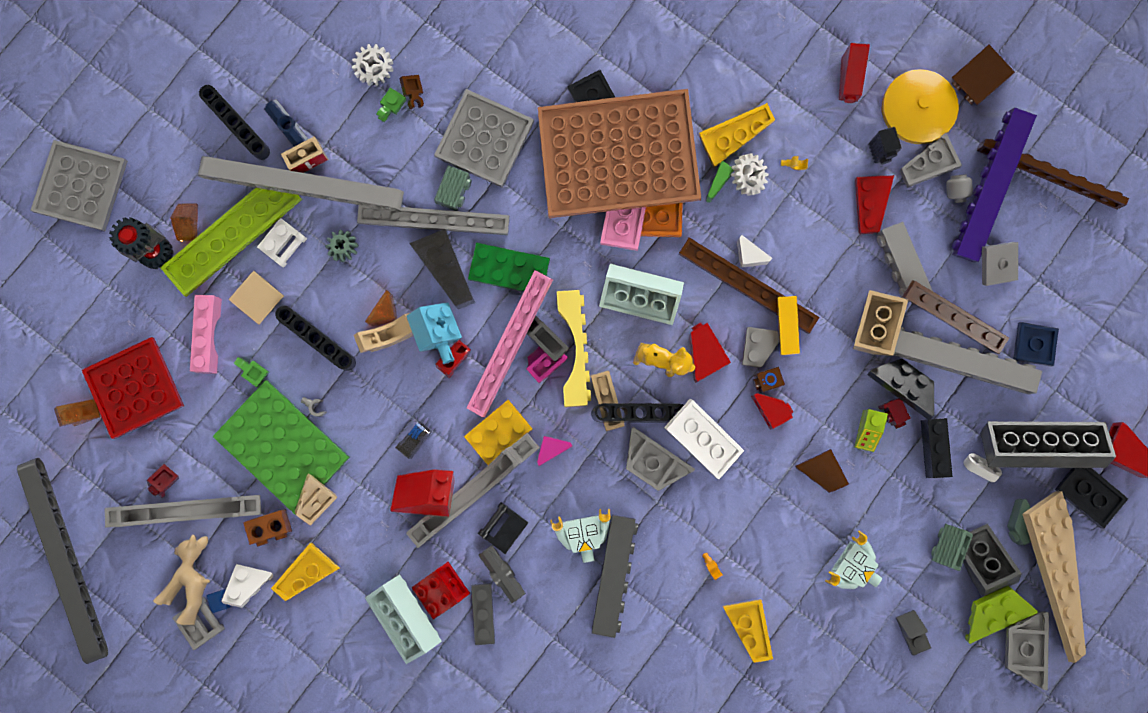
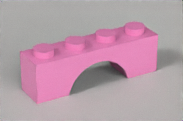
(203, 353)

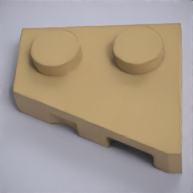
(313, 500)

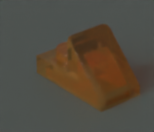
(77, 413)

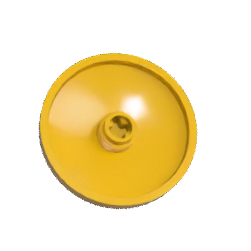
(920, 106)

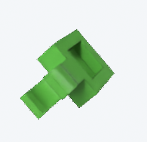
(392, 103)
(252, 372)

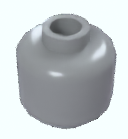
(959, 188)

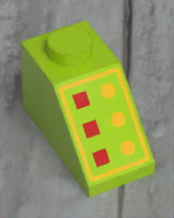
(870, 429)

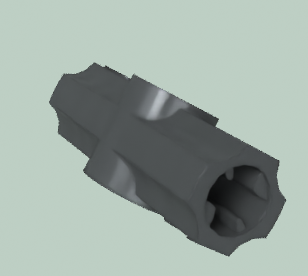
(502, 574)

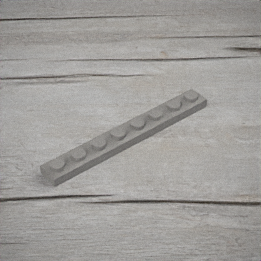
(435, 220)

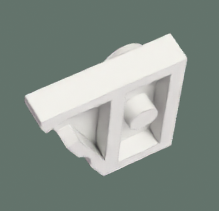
(244, 584)

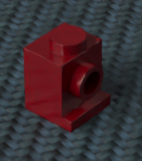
(896, 412)

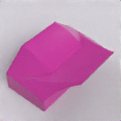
(541, 365)

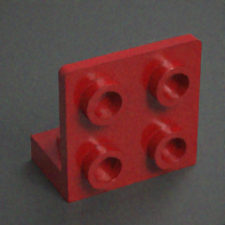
(440, 590)

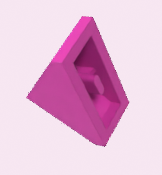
(551, 448)

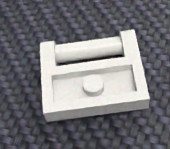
(277, 239)

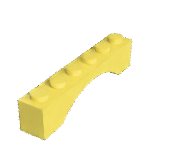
(569, 308)

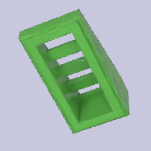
(722, 176)

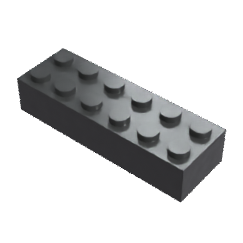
(1047, 444)

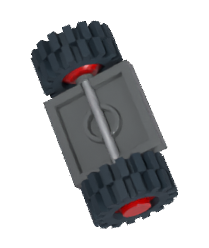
(141, 243)

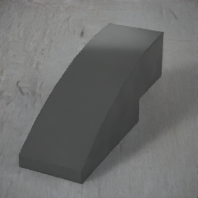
(547, 339)

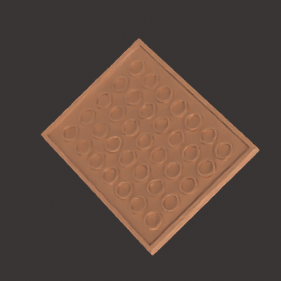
(619, 153)

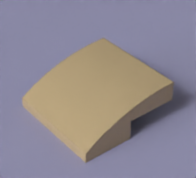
(256, 297)

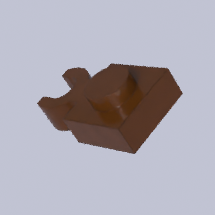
(412, 87)

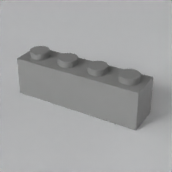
(902, 257)

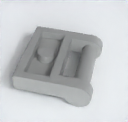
(198, 633)

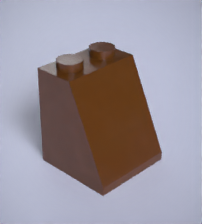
(982, 75)

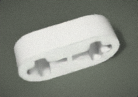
(979, 466)

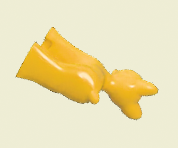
(674, 363)

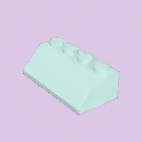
(641, 294)
(403, 619)

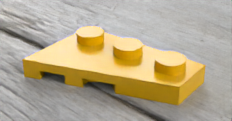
(304, 572)

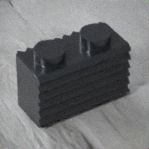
(885, 145)

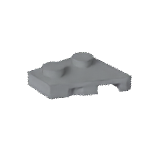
(758, 346)

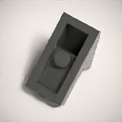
(913, 632)

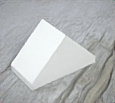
(750, 254)

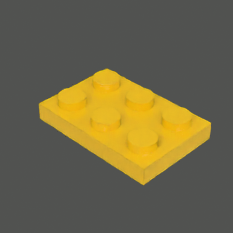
(498, 432)

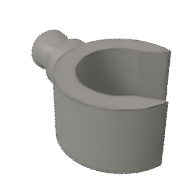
(309, 403)

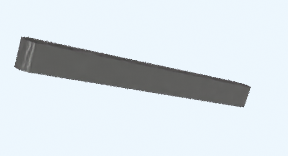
(62, 561)

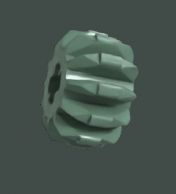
(348, 243)

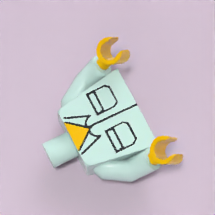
(583, 534)
(855, 565)

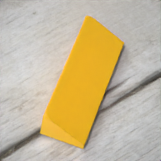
(788, 325)

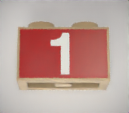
(305, 156)

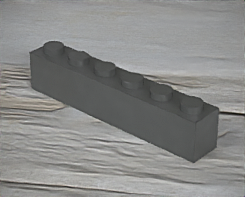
(613, 576)

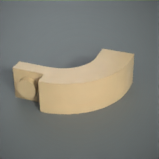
(384, 336)

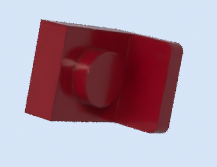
(161, 481)

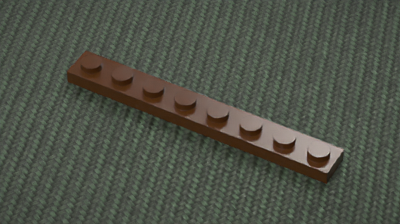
(1063, 178)
(742, 281)

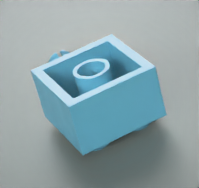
(435, 329)

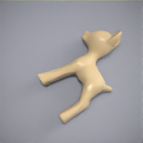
(186, 576)

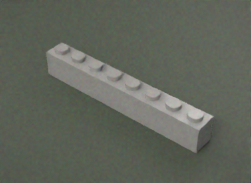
(967, 362)

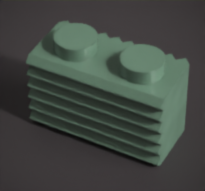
(453, 188)
(951, 547)

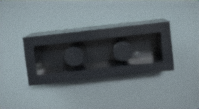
(936, 448)

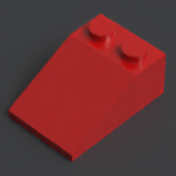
(424, 493)

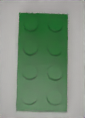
(505, 267)

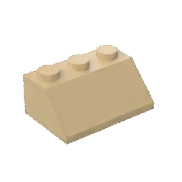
(880, 324)

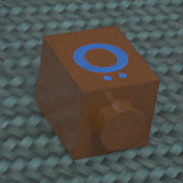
(768, 380)

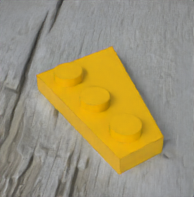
(751, 627)

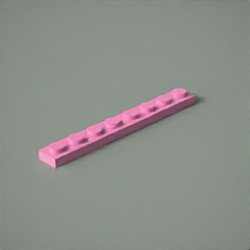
(509, 344)

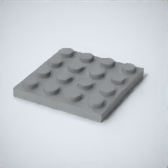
(484, 138)
(79, 185)

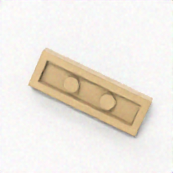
(606, 394)

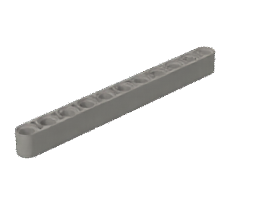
(300, 183)

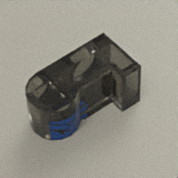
(414, 440)

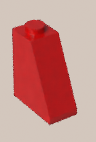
(853, 72)
(706, 352)
(1129, 450)

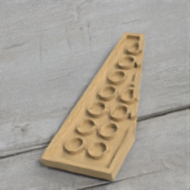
(1055, 552)

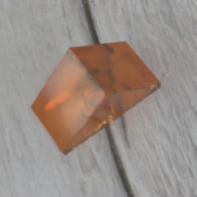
(185, 221)
(383, 311)

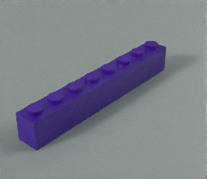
(994, 184)

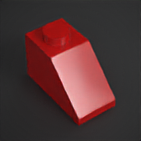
(772, 410)

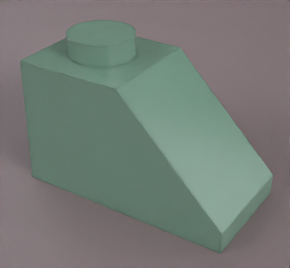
(1016, 524)

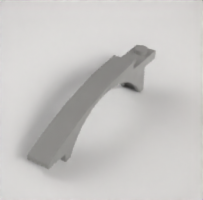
(475, 489)
(182, 511)

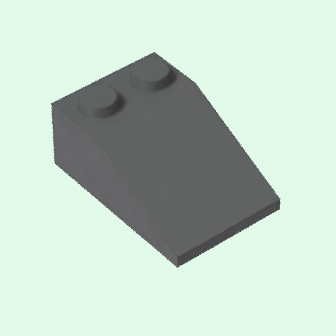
(989, 562)

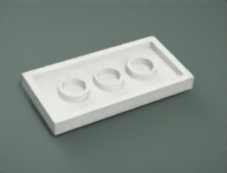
(704, 439)

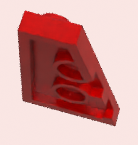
(872, 199)

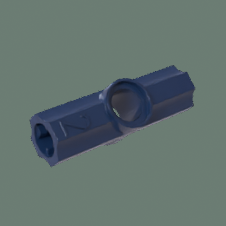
(281, 118)

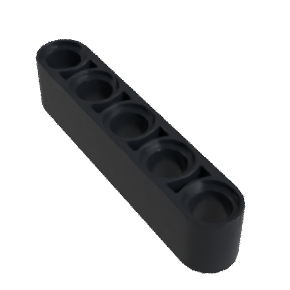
(227, 116)
(308, 333)
(630, 412)

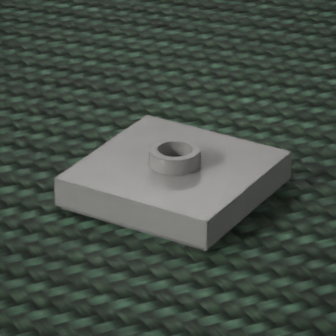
(999, 263)

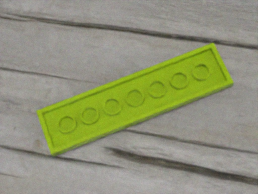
(227, 237)

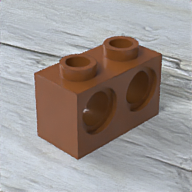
(267, 523)

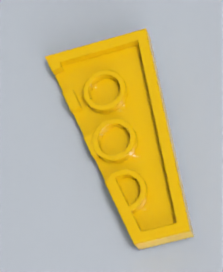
(734, 133)

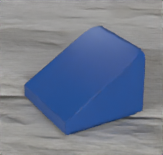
(215, 601)

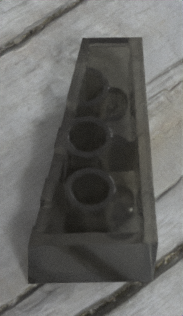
(442, 262)

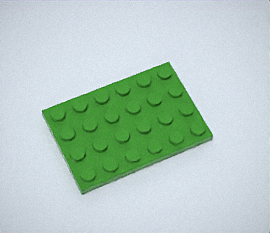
(279, 444)

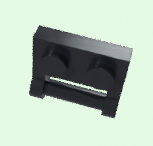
(508, 532)

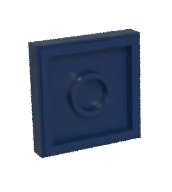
(1036, 344)

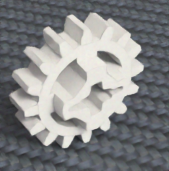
(368, 58)
(749, 174)

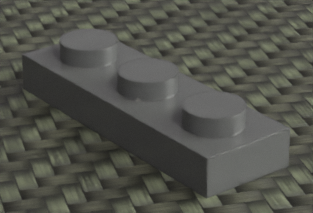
(483, 614)

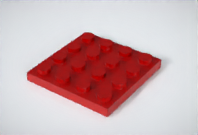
(132, 388)

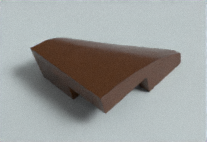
(824, 471)

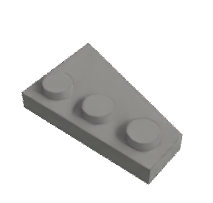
(932, 162)

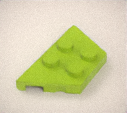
(996, 613)

